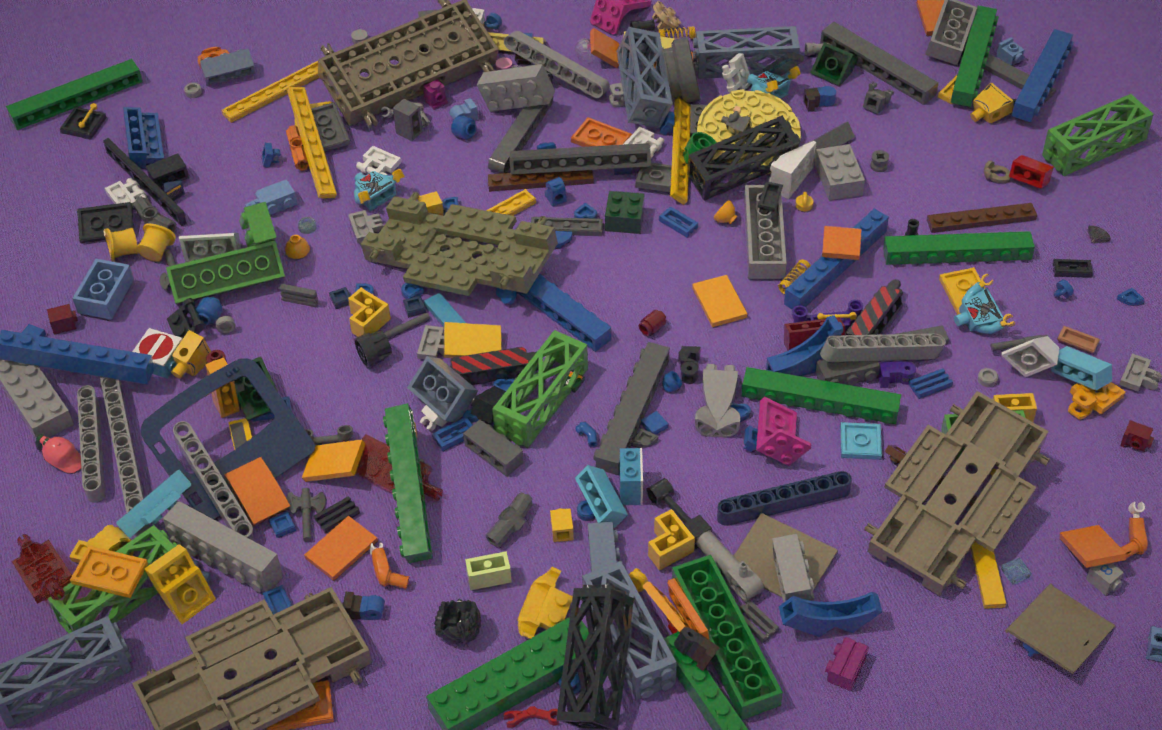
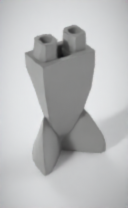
(719, 390)

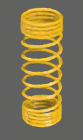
(692, 33)
(800, 268)

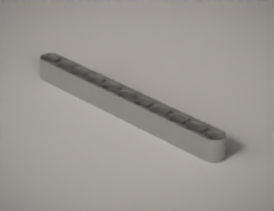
(123, 445)

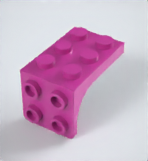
(609, 13)
(777, 433)

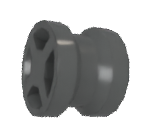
(879, 161)

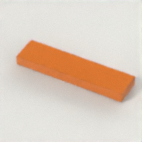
(686, 609)

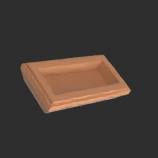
(1078, 339)

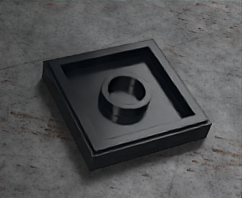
(92, 124)

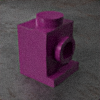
(435, 94)

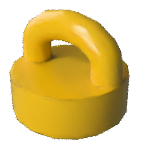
(804, 202)
(638, 579)

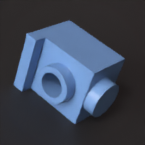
(1010, 52)

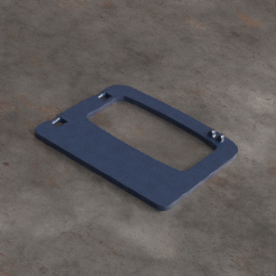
(278, 444)

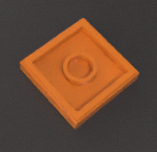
(604, 47)
(841, 243)

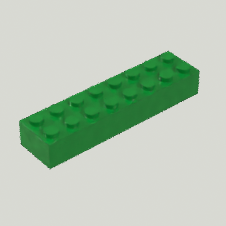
(739, 658)
(503, 680)

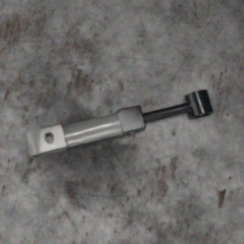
(737, 573)

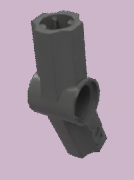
(150, 214)
(510, 520)

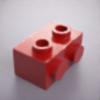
(1031, 171)

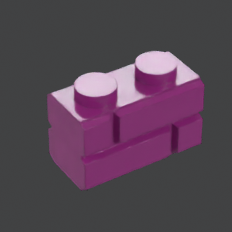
(847, 663)

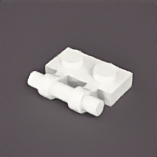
(739, 71)
(644, 136)
(383, 160)
(121, 193)

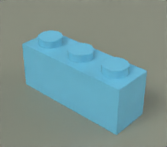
(1083, 368)
(601, 495)

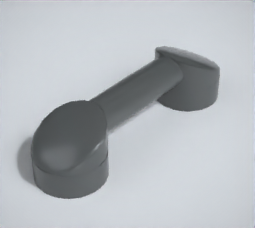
(344, 432)

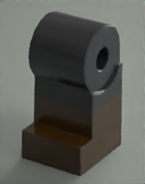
(696, 647)

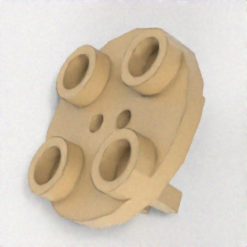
(666, 16)

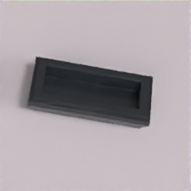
(770, 196)

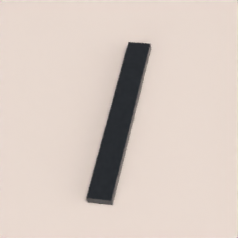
(145, 182)

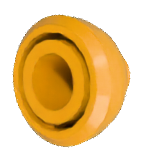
(726, 213)
(297, 247)

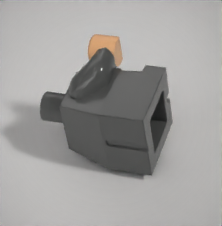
(736, 122)

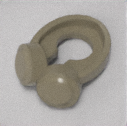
(990, 167)

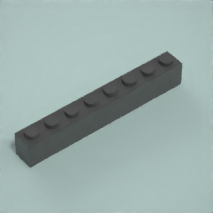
(881, 63)
(580, 158)
(632, 407)

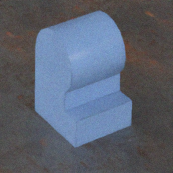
(468, 109)
(1154, 649)

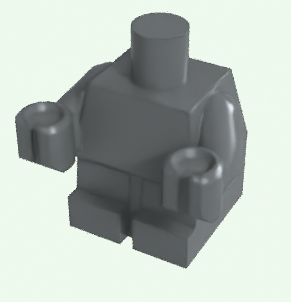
(876, 99)

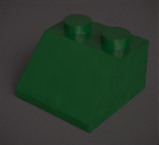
(834, 64)

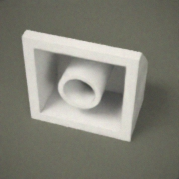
(1033, 356)

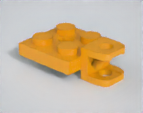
(1087, 399)

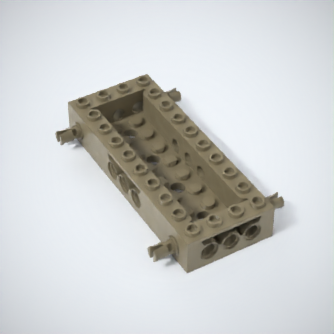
(387, 83)

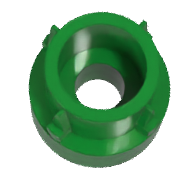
(697, 142)

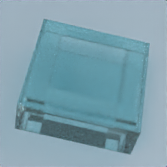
(1016, 570)

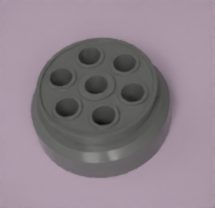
(681, 70)

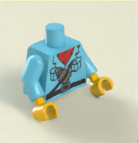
(773, 83)
(375, 188)
(981, 311)

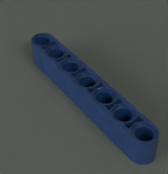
(784, 498)

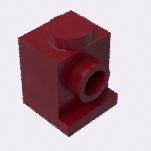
(1137, 436)

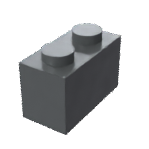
(407, 119)

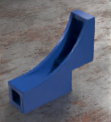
(804, 357)
(821, 617)

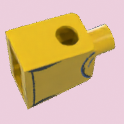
(991, 105)
(190, 355)

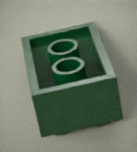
(247, 396)

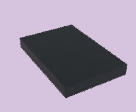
(95, 219)

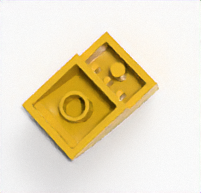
(180, 583)

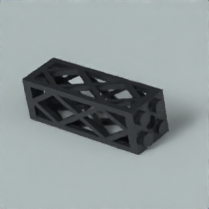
(701, 160)
(599, 636)

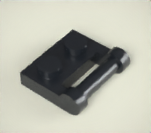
(180, 322)

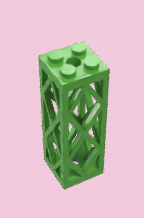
(1061, 149)
(517, 427)
(96, 600)

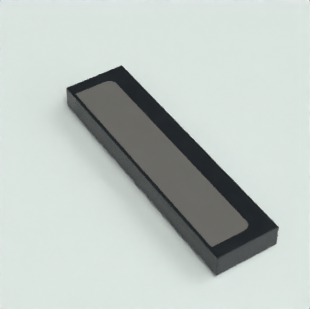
(784, 63)

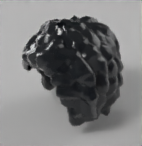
(458, 621)

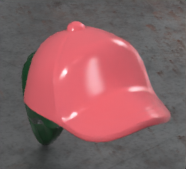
(59, 453)

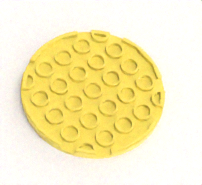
(754, 104)

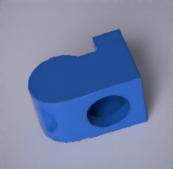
(554, 188)

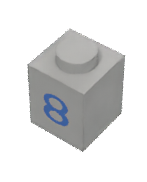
(1105, 577)

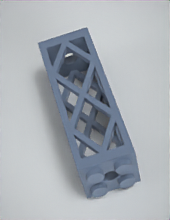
(643, 45)
(708, 50)
(661, 668)
(68, 679)

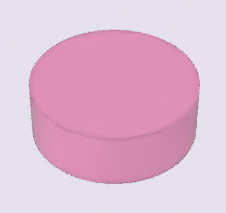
(503, 63)

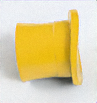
(155, 241)
(121, 242)

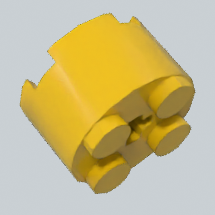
(110, 539)

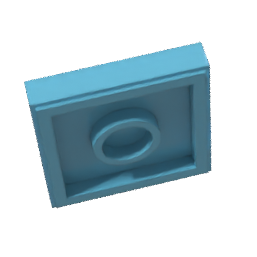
(860, 440)

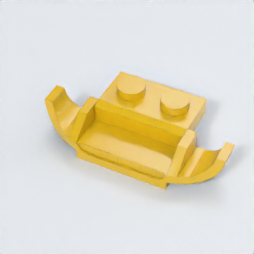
(543, 605)

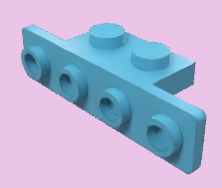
(154, 504)

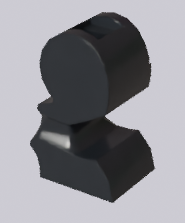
(688, 361)

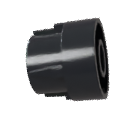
(372, 348)

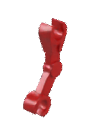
(531, 712)

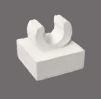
(433, 417)

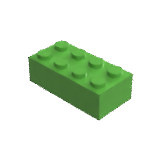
(257, 224)

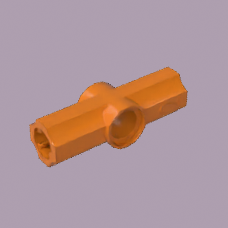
(296, 148)

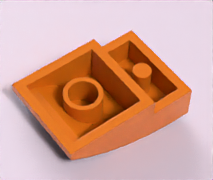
(257, 491)

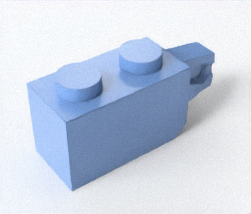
(277, 197)

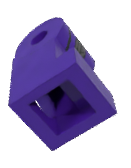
(896, 372)

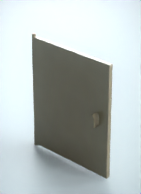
(758, 552)
(1060, 628)

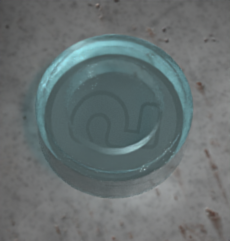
(307, 225)

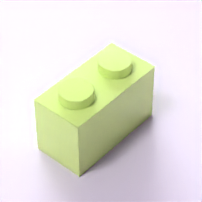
(488, 570)

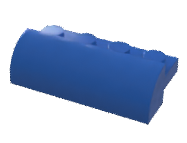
(142, 136)

